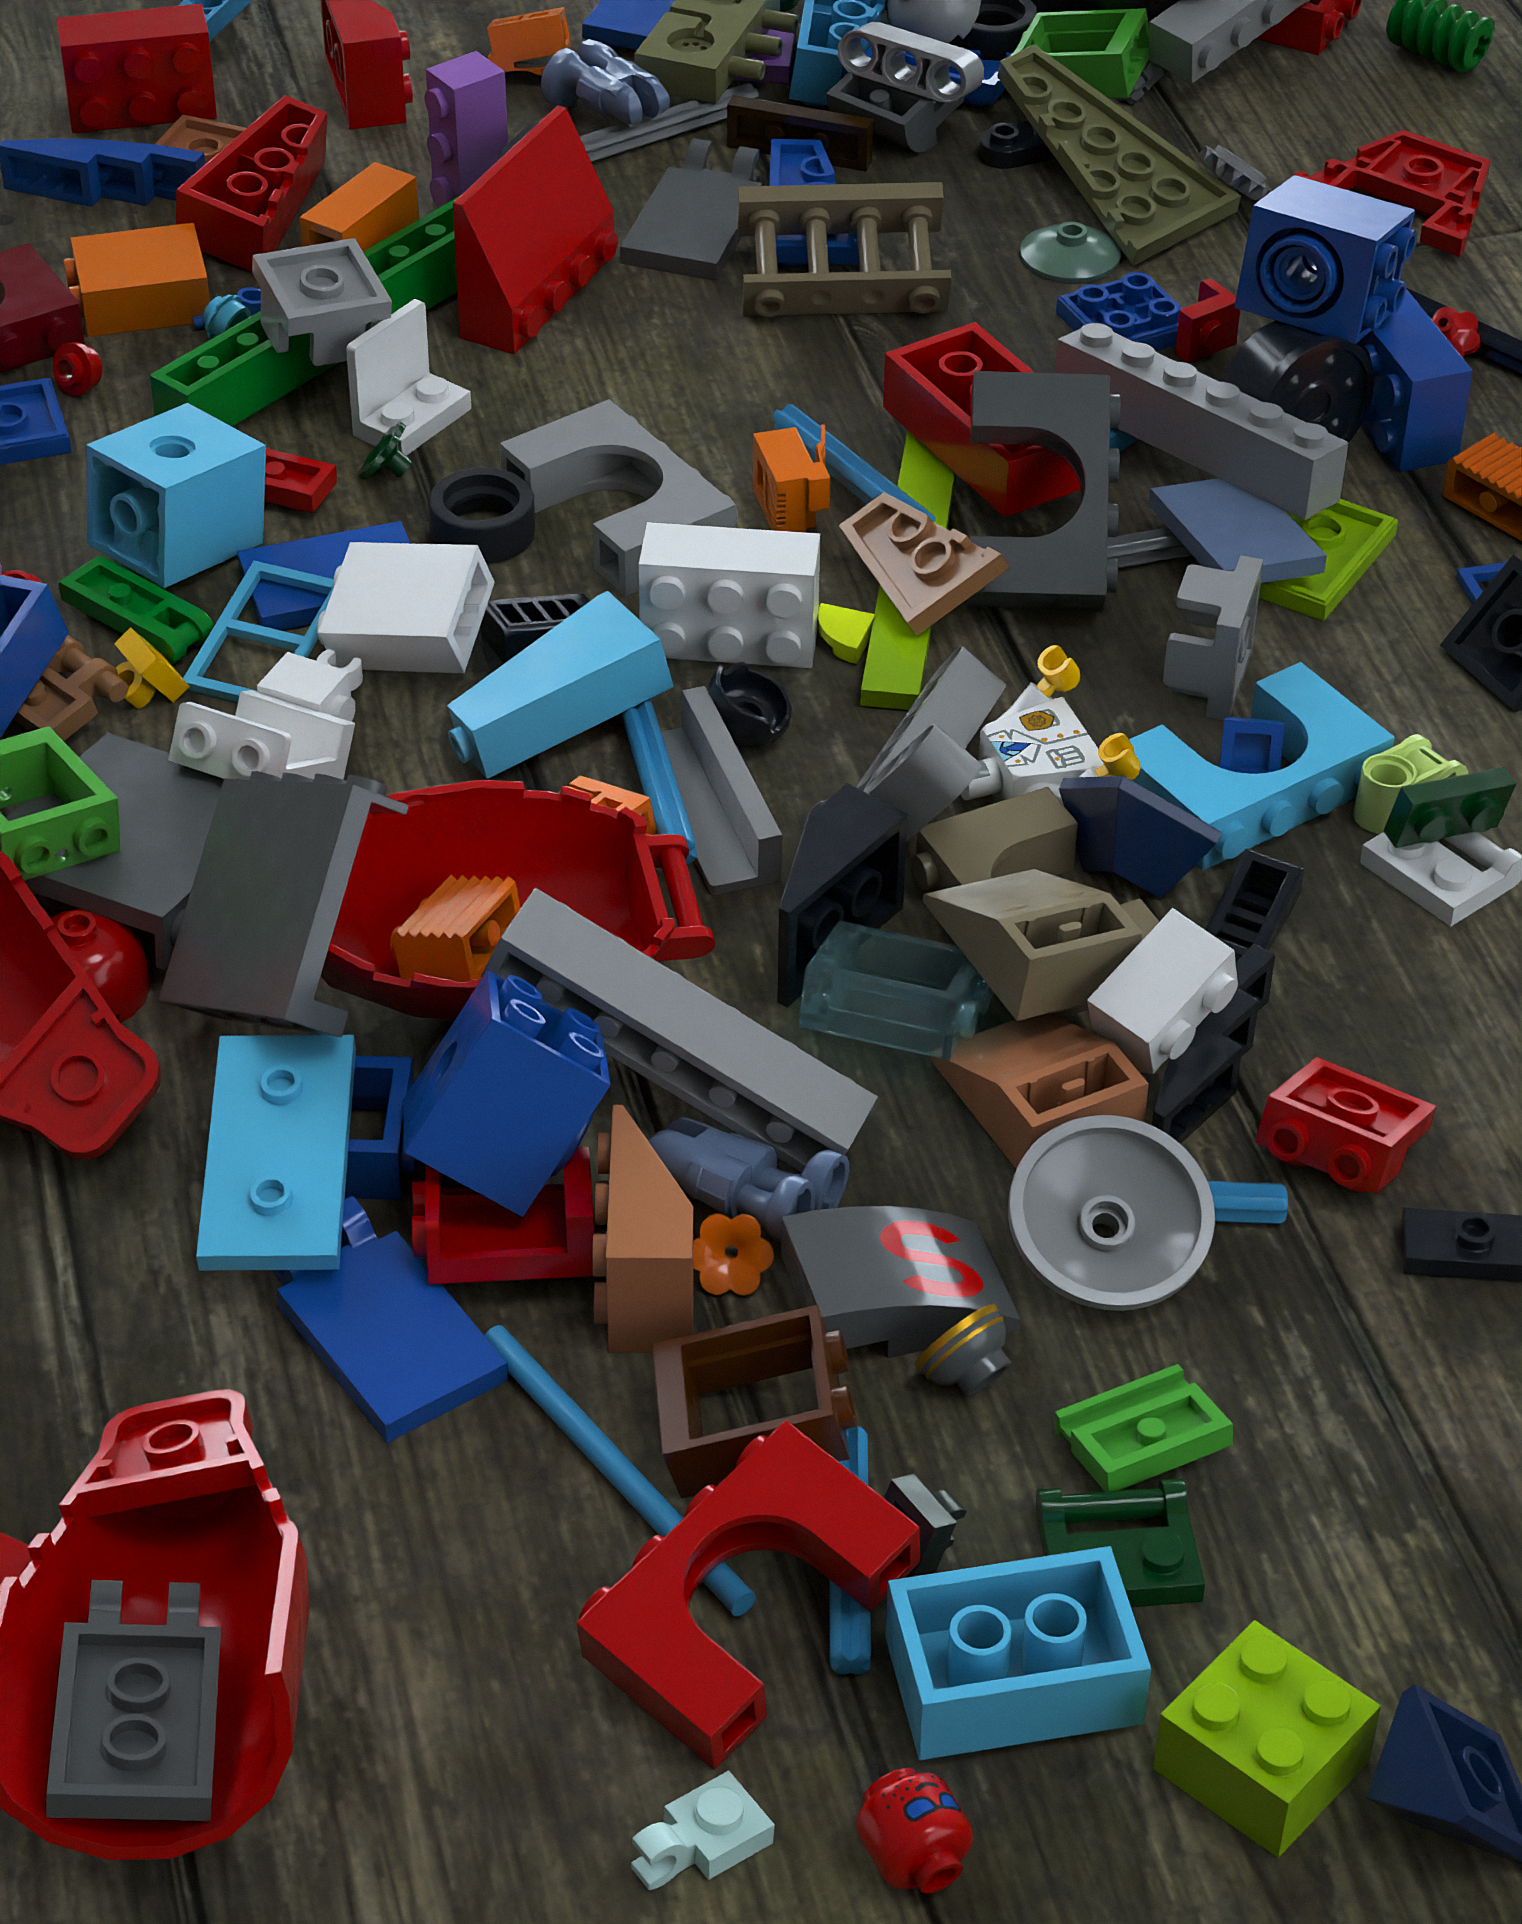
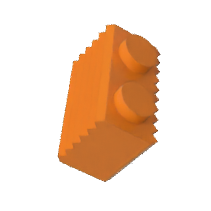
(1488, 483)
(455, 929)

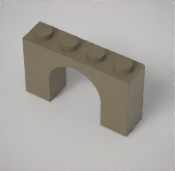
(1002, 841)

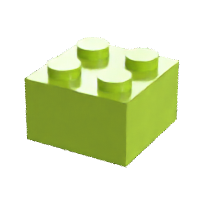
(1266, 1738)

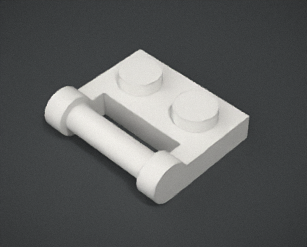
(1441, 878)

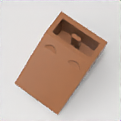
(1038, 1076)
(645, 1244)

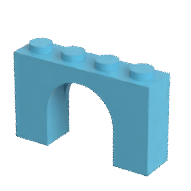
(1322, 739)

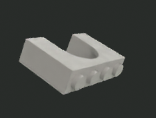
(614, 452)

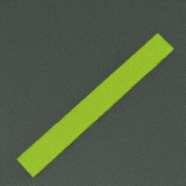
(895, 653)

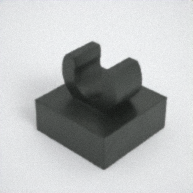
(932, 1513)

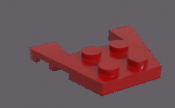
(1419, 174)

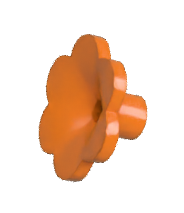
(725, 1271)

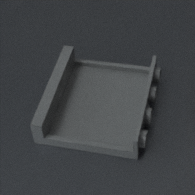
(162, 838)
(271, 899)

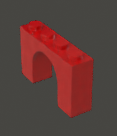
(777, 1499)

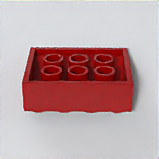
(529, 235)

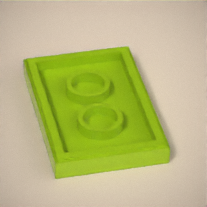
(1352, 542)

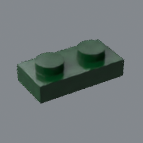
(1449, 807)

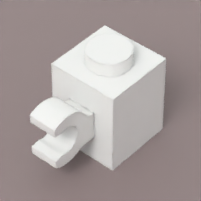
(315, 683)

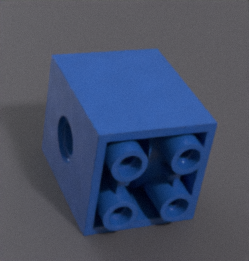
(1325, 259)
(507, 1092)

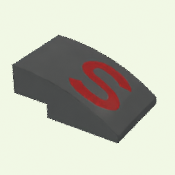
(892, 1273)

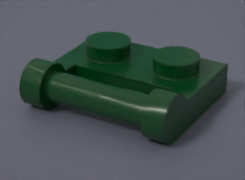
(1154, 1562)

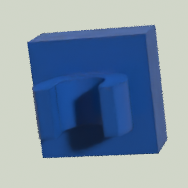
(1251, 745)

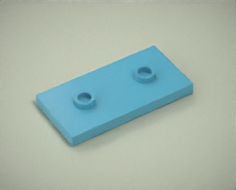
(277, 1153)

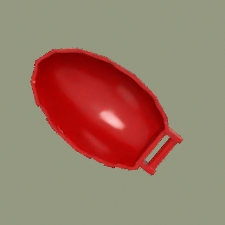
(540, 839)

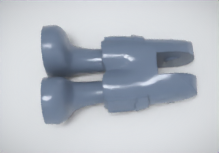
(603, 83)
(743, 1175)

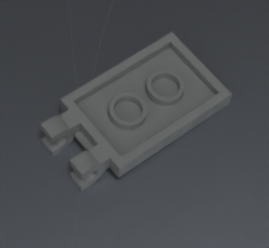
(691, 216)
(135, 1713)

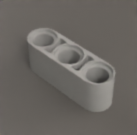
(931, 57)

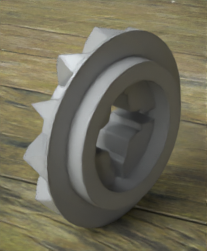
(1234, 171)

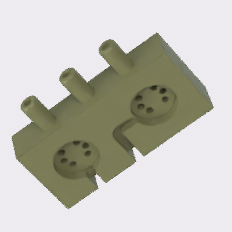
(709, 42)

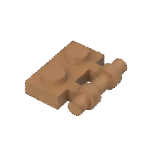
(68, 702)

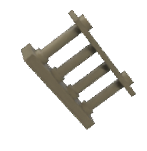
(842, 210)

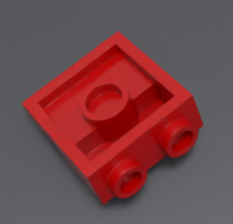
(1343, 1125)

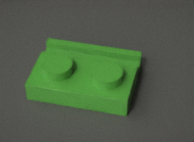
(1143, 1429)

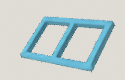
(229, 625)

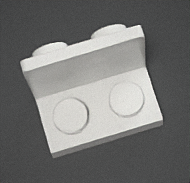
(394, 382)

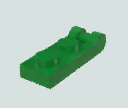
(129, 601)

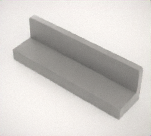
(730, 821)

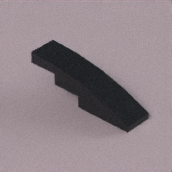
(1209, 1068)

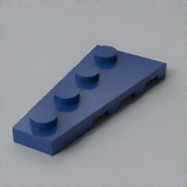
(807, 164)

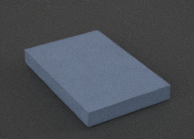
(1225, 521)

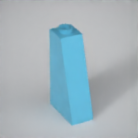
(559, 687)

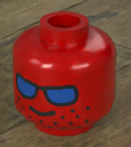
(914, 1830)

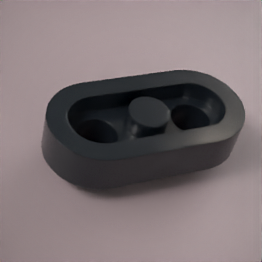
(1012, 146)

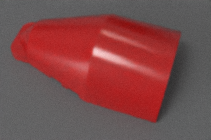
(62, 1050)
(158, 1504)

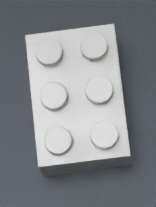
(731, 593)

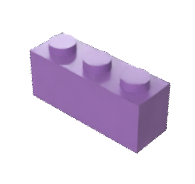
(465, 122)

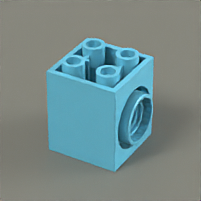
(175, 494)

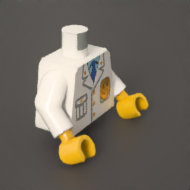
(1044, 741)

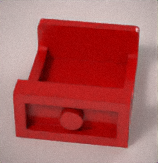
(483, 1241)

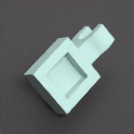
(706, 1828)

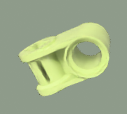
(1397, 767)

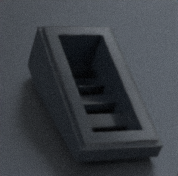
(519, 622)
(1266, 876)

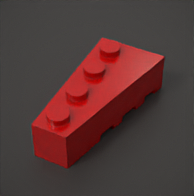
(255, 183)

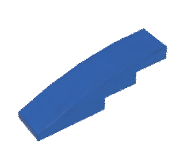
(94, 168)

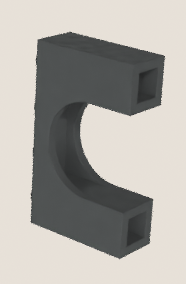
(1073, 420)

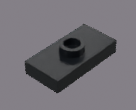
(1462, 1244)

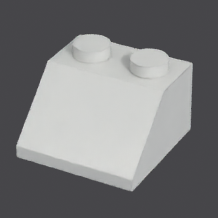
(1164, 992)

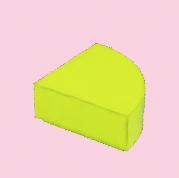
(845, 630)

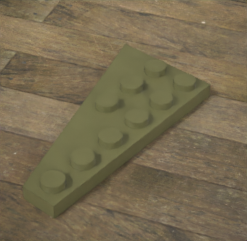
(1124, 170)

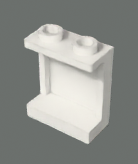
(261, 737)

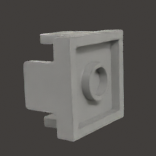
(320, 292)
(1217, 665)

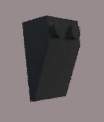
(842, 871)

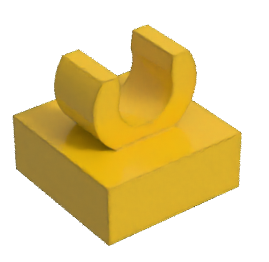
(146, 671)

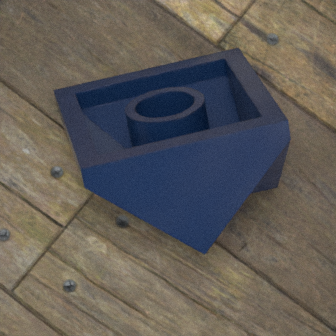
(1134, 832)
(1449, 1776)

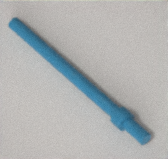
(610, 1460)

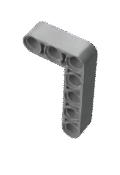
(926, 755)

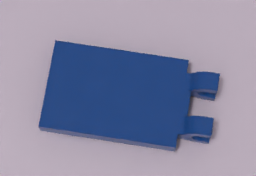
(387, 1333)

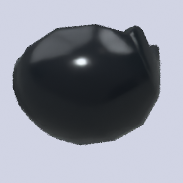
(750, 705)

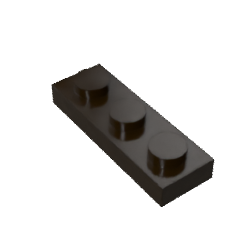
(843, 136)

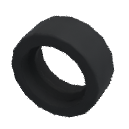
(998, 28)
(484, 491)

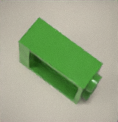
(1096, 45)
(84, 826)

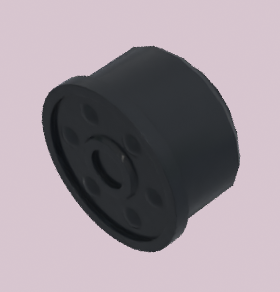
(1306, 375)

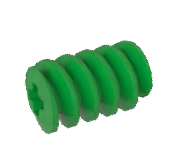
(1440, 32)

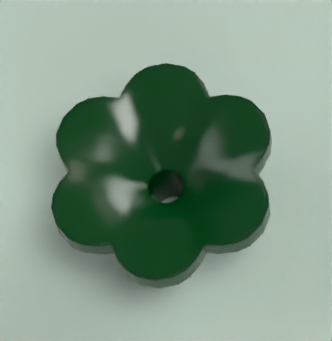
(387, 455)

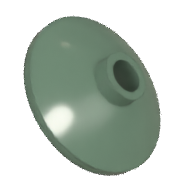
(1070, 253)

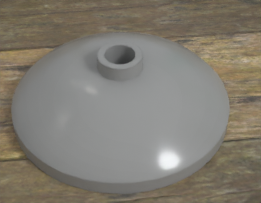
(1120, 1177)

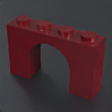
(34, 309)

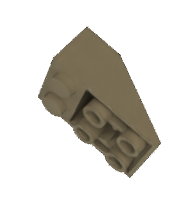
(1037, 937)

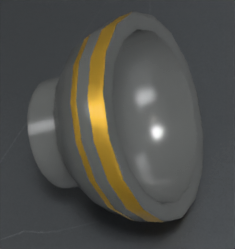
(968, 1353)

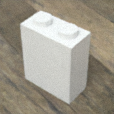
(406, 606)

